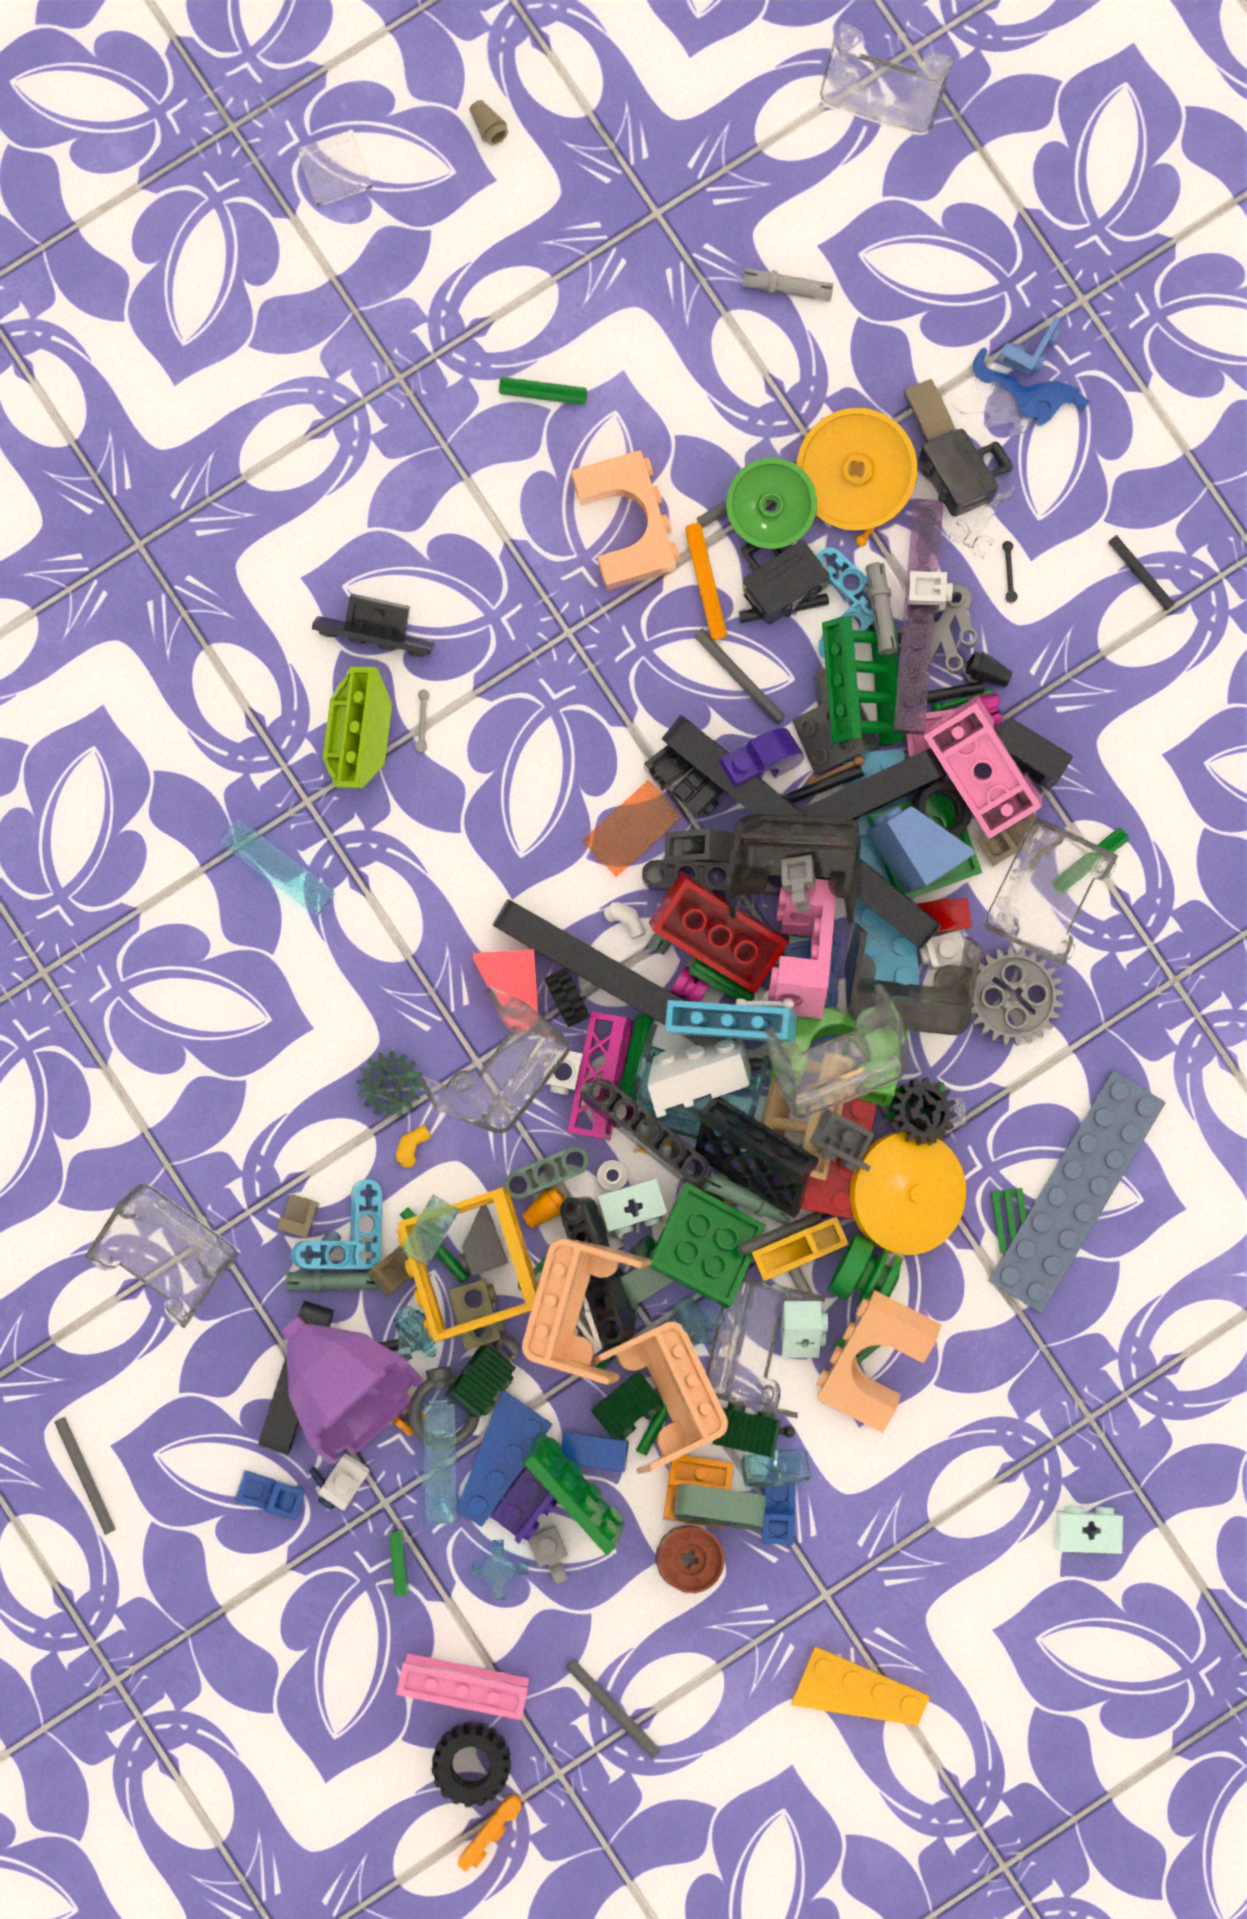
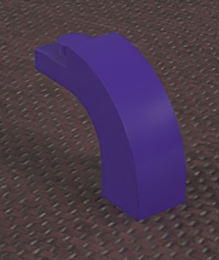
(766, 752)

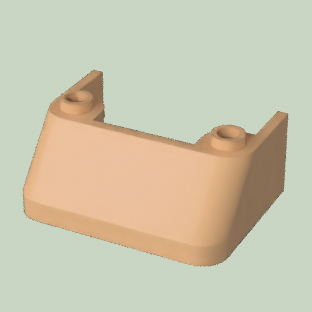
(558, 1305)
(682, 1387)

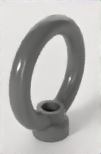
(437, 1379)

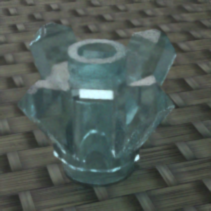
(696, 1320)
(412, 1334)
(499, 1569)

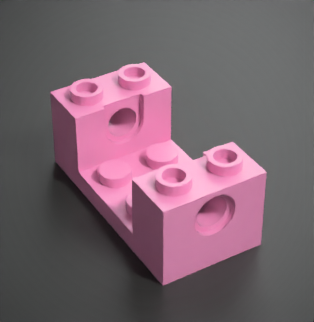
(967, 739)
(801, 978)

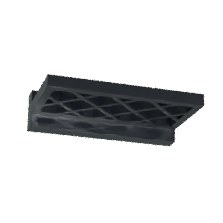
(761, 1145)

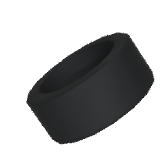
(963, 813)

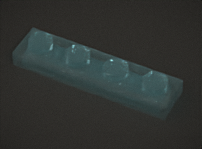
(277, 867)
(439, 1462)

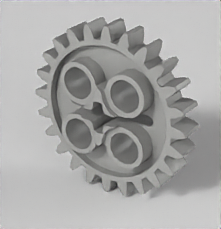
(1030, 975)

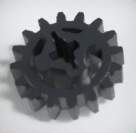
(926, 1124)

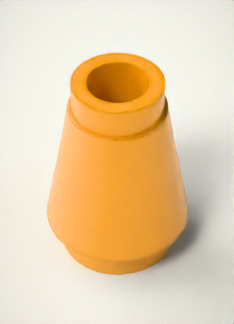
(544, 1207)

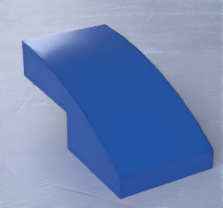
(595, 1451)
(269, 1494)
(779, 1515)

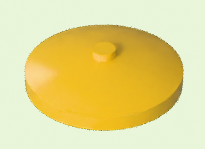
(859, 468)
(909, 1194)

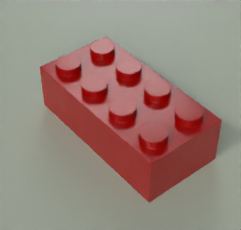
(702, 926)
(833, 1195)

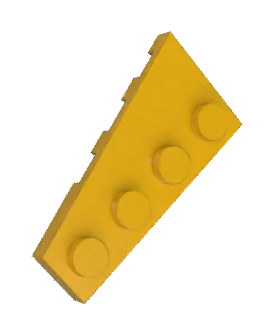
(851, 1689)

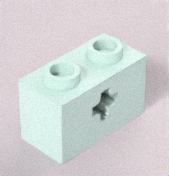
(646, 1193)
(803, 1329)
(1106, 1538)

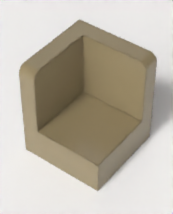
(299, 1216)

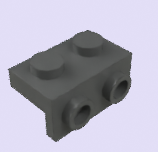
(843, 1139)

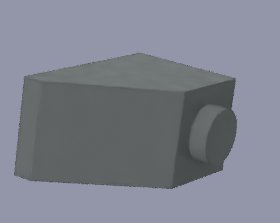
(699, 845)
(482, 1245)

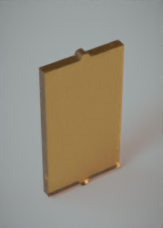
(632, 828)

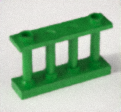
(843, 687)

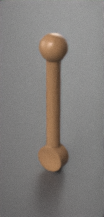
(858, 760)

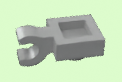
(798, 876)
(548, 1550)

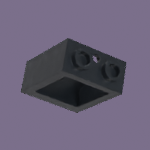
(1034, 753)

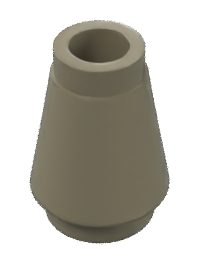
(489, 123)

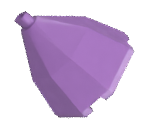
(343, 1386)

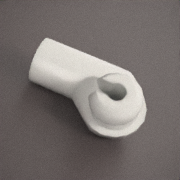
(625, 914)

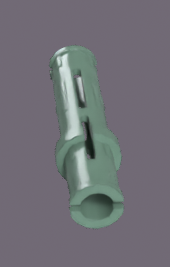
(743, 1197)
(329, 1281)

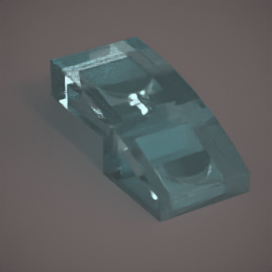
(430, 1230)
(783, 1469)

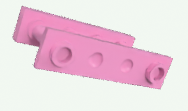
(463, 1686)

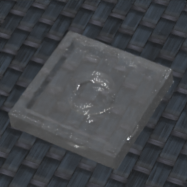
(334, 168)

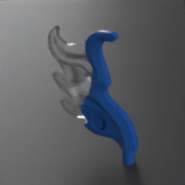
(1010, 402)

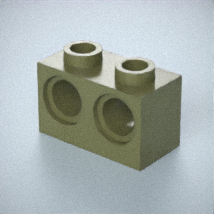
(465, 1313)

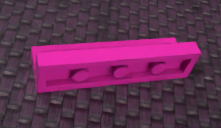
(612, 1070)

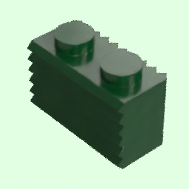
(481, 1381)
(627, 1405)
(749, 1431)

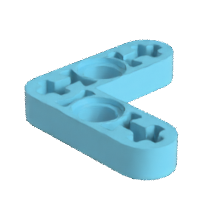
(858, 608)
(352, 1248)

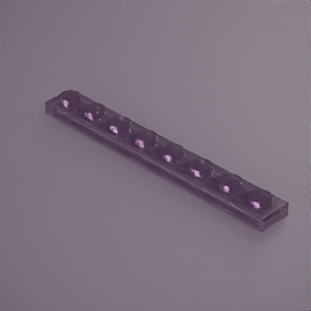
(918, 621)

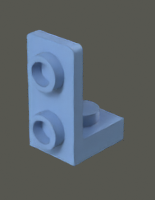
(1019, 360)

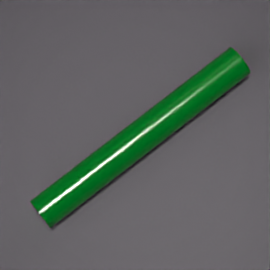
(442, 1254)
(652, 1430)

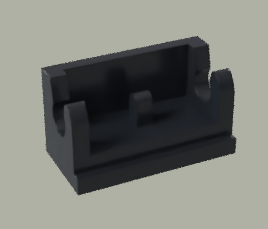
(666, 767)

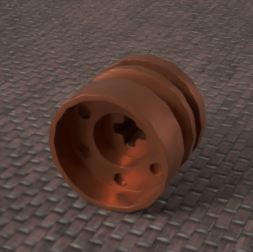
(698, 1575)

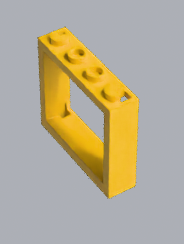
(425, 1293)

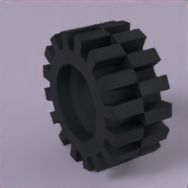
(567, 997)

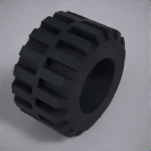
(471, 1791)

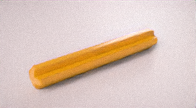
(706, 581)

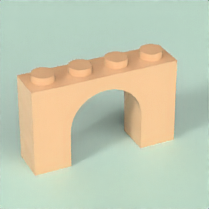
(629, 478)
(879, 1323)

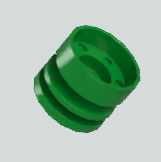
(863, 1273)

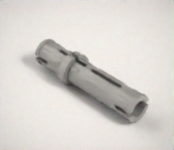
(787, 284)
(880, 595)

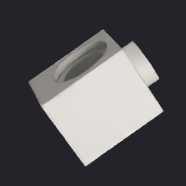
(574, 1060)

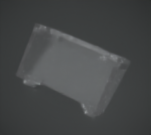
(880, 88)
(1047, 889)
(164, 1251)

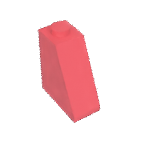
(510, 973)

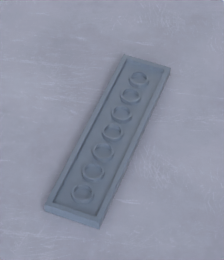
(1076, 1191)

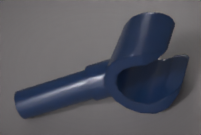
(320, 1481)

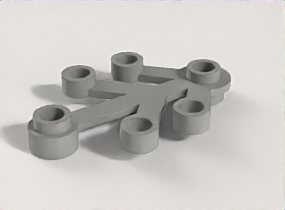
(942, 630)

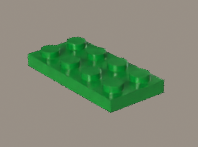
(574, 1492)

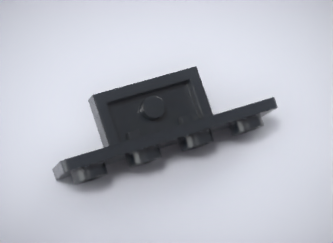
(376, 623)

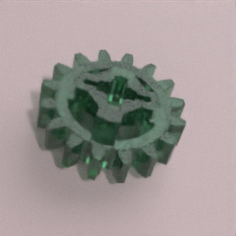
(403, 1080)

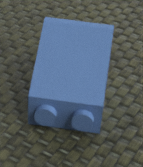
(916, 847)

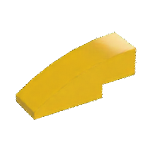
(800, 1248)

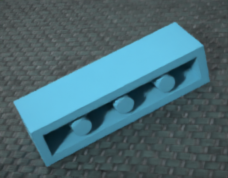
(729, 1021)

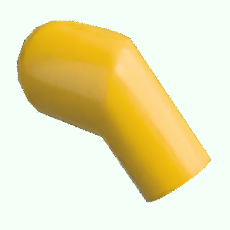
(407, 1146)

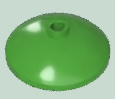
(777, 482)

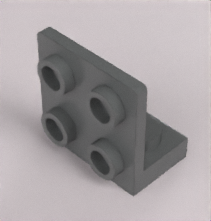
(816, 739)

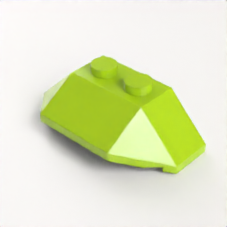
(357, 728)

